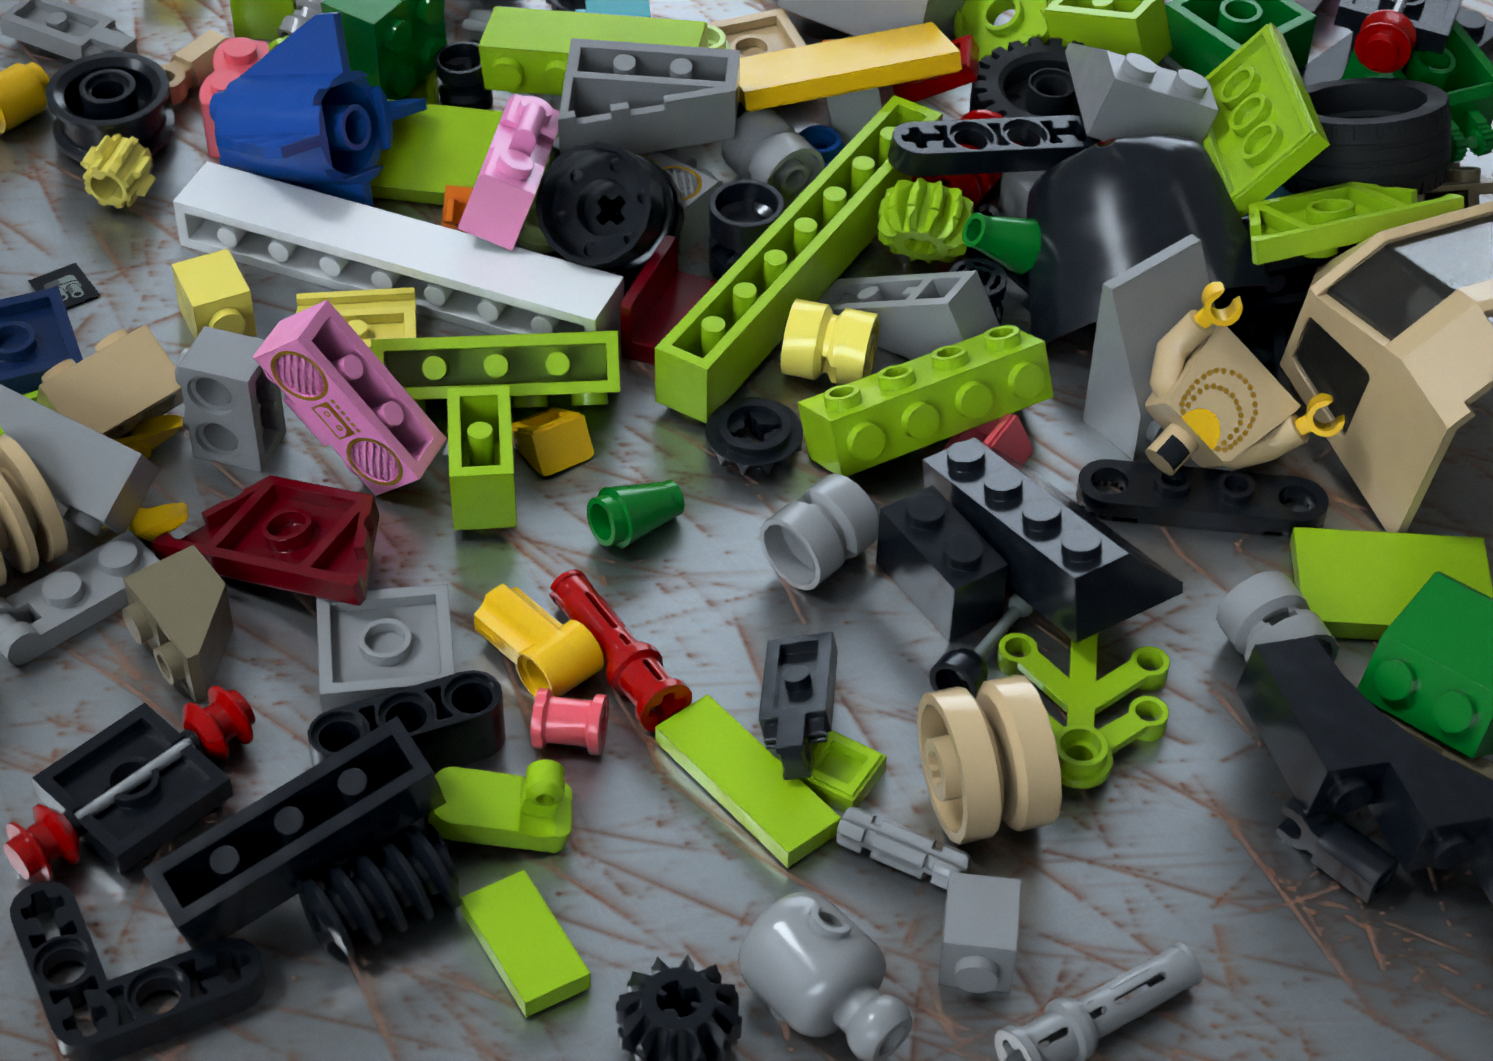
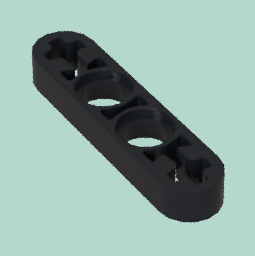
(934, 146)

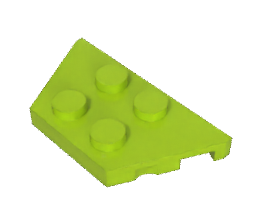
(1335, 217)

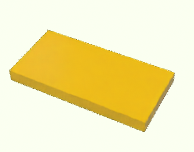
(846, 66)

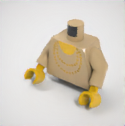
(1220, 398)

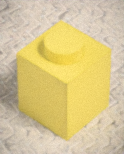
(214, 294)

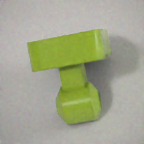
(506, 807)

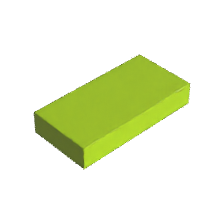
(525, 943)

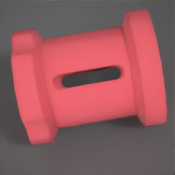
(569, 721)

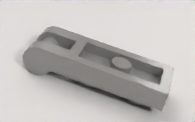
(70, 599)

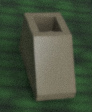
(184, 617)

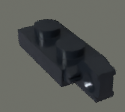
(798, 699)

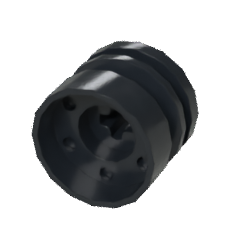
(581, 202)

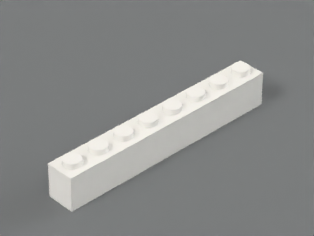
(371, 248)

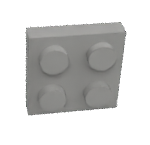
(383, 644)

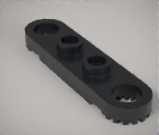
(1201, 497)

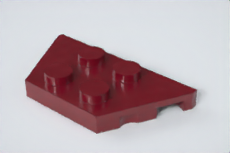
(289, 538)

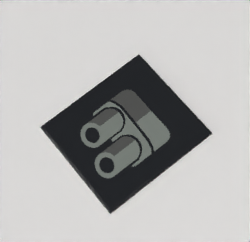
(71, 282)

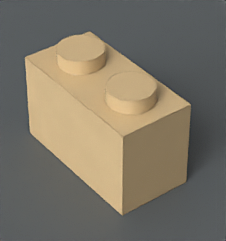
(116, 386)

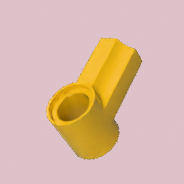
(537, 643)

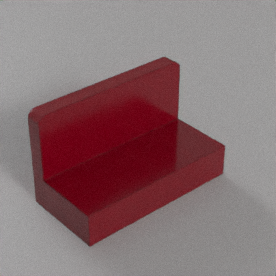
(658, 302)

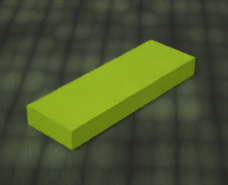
(747, 780)

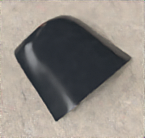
(1120, 208)

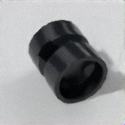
(737, 218)

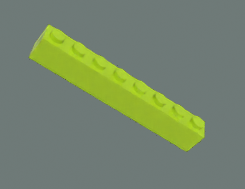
(794, 258)

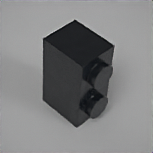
(941, 563)

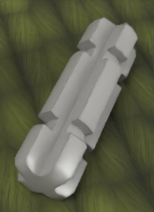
(900, 847)

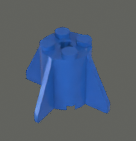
(308, 115)

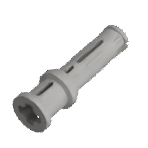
(1078, 1024)

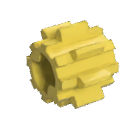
(118, 171)

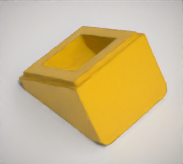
(553, 440)

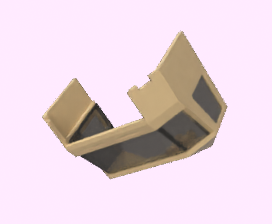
(1401, 349)

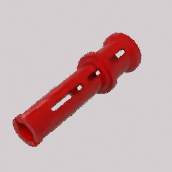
(632, 665)

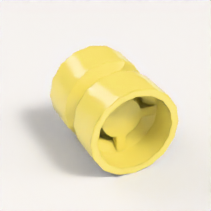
(829, 343)

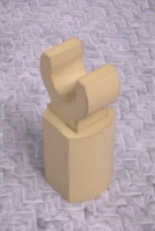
(192, 65)

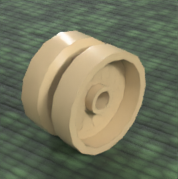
(989, 758)

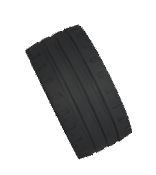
(1379, 135)

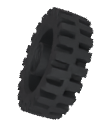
(1026, 81)

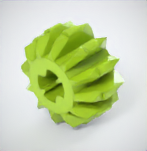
(924, 220)

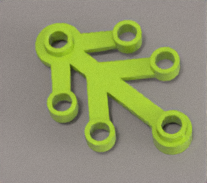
(1082, 749)

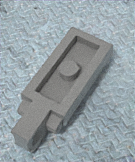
(65, 29)

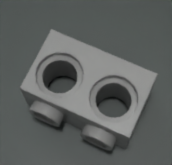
(229, 401)

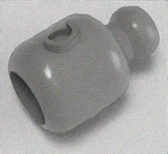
(823, 975)

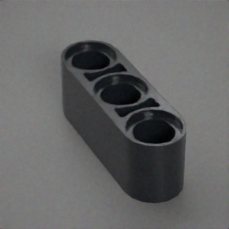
(448, 718)

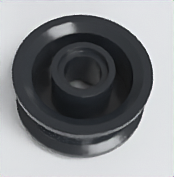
(110, 97)

